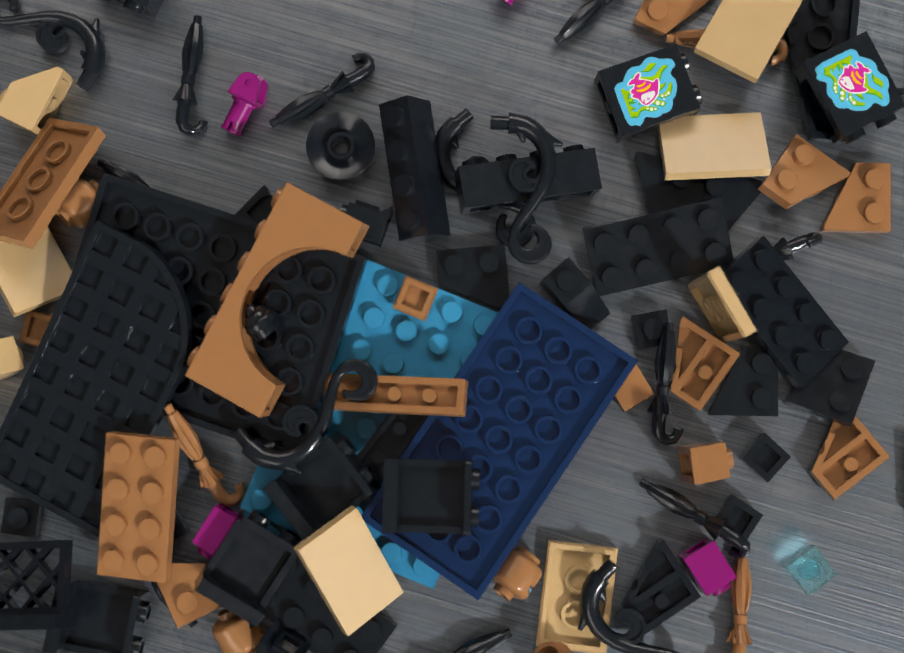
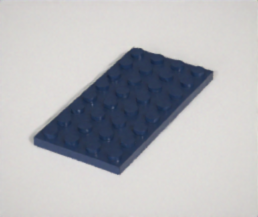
(530, 405)

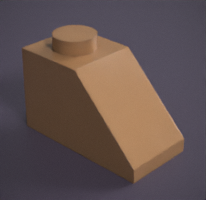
(705, 462)

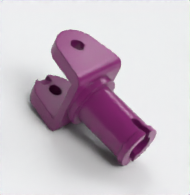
(248, 93)

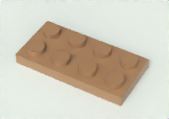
(45, 179)
(138, 506)

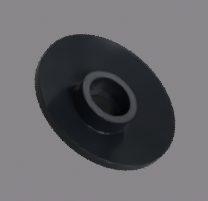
(337, 129)

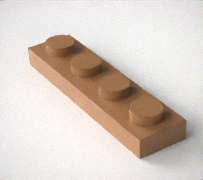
(407, 396)

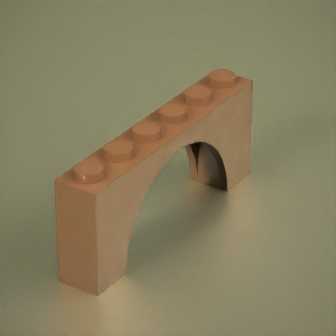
(227, 355)

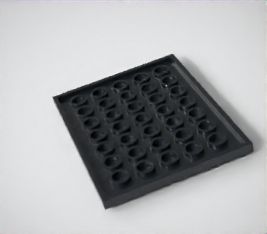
(203, 247)

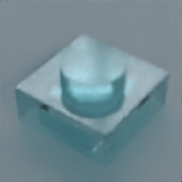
(810, 569)

